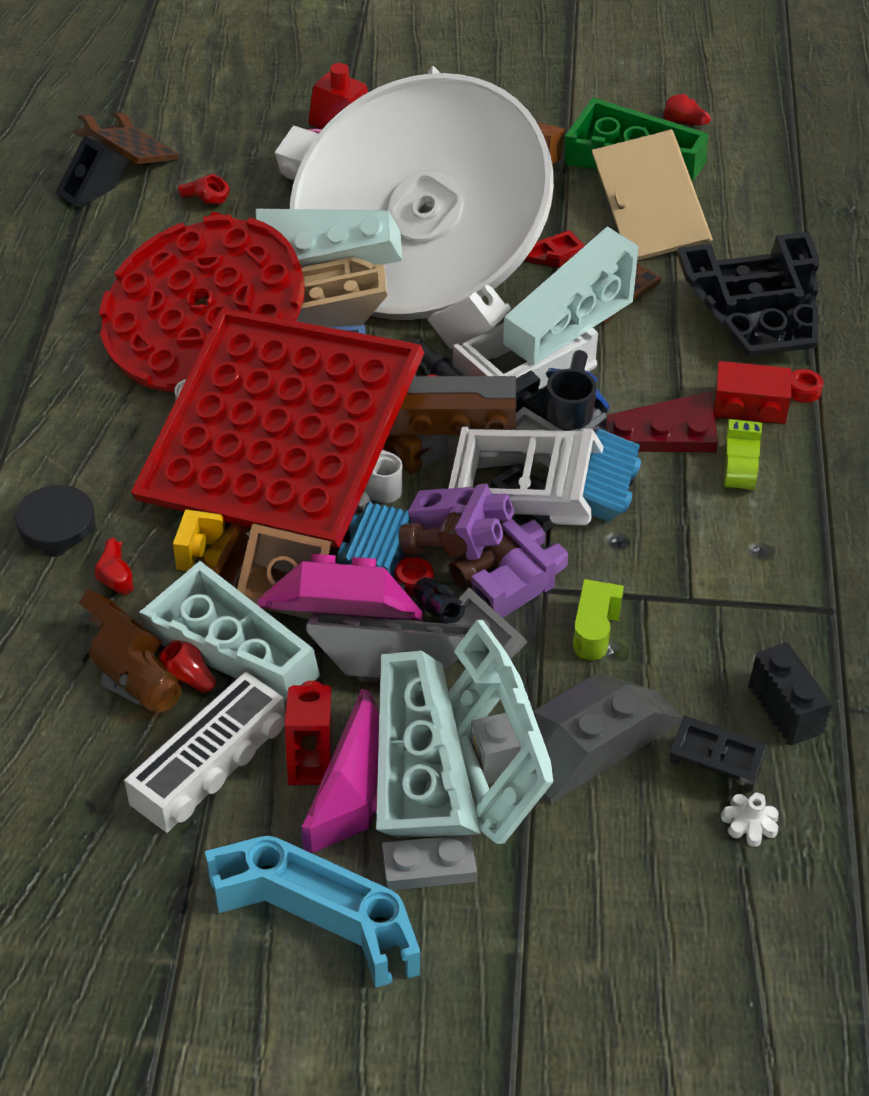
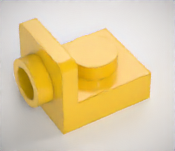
(193, 534)

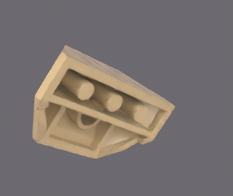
(342, 292)

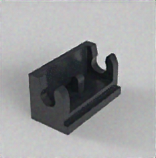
(718, 750)

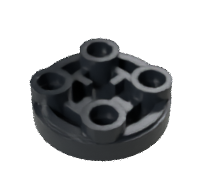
(55, 518)

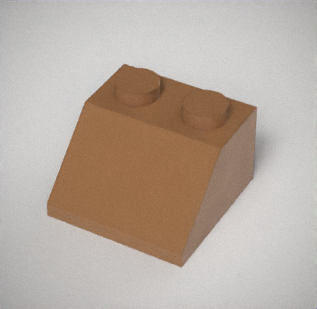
(271, 556)

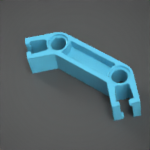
(318, 894)

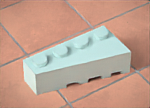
(337, 234)
(574, 298)
(229, 631)
(420, 756)

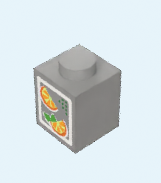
(494, 744)

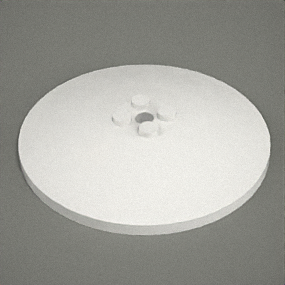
(445, 145)

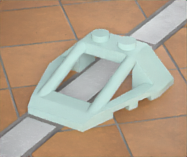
(482, 684)

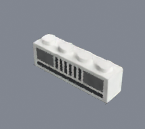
(206, 752)

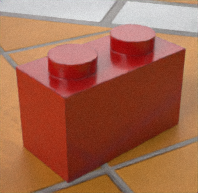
(752, 392)

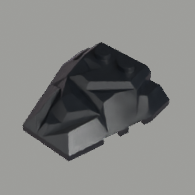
(760, 298)

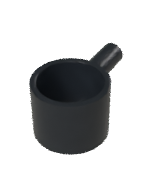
(571, 395)

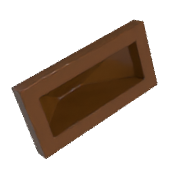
(228, 553)

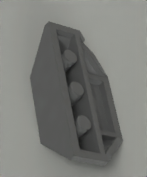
(359, 641)
(598, 727)

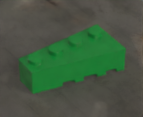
(610, 124)

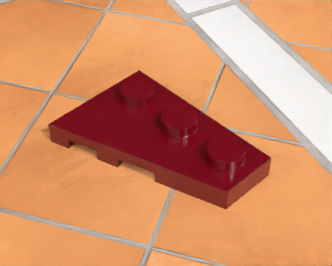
(669, 426)

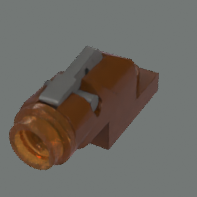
(127, 658)

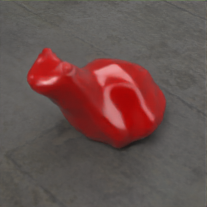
(686, 111)
(209, 189)
(113, 570)
(187, 665)

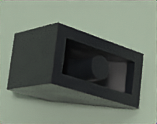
(91, 172)

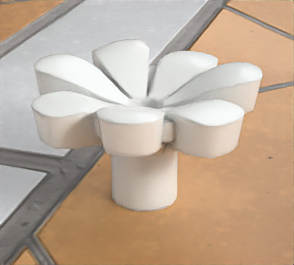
(751, 818)

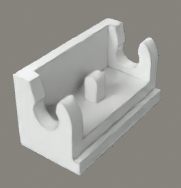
(469, 317)

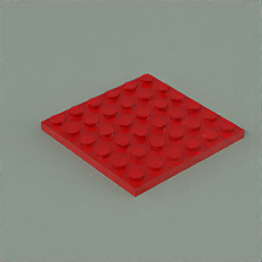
(279, 424)

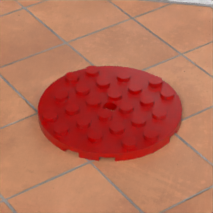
(151, 311)

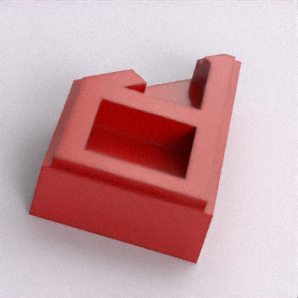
(555, 249)

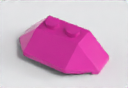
(341, 589)
(350, 784)

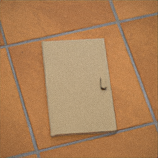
(655, 193)

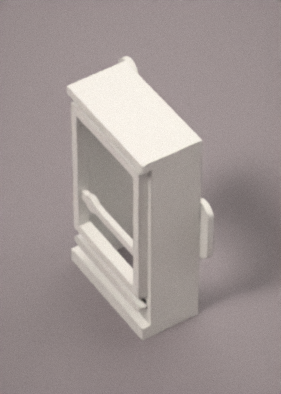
(473, 355)
(566, 473)

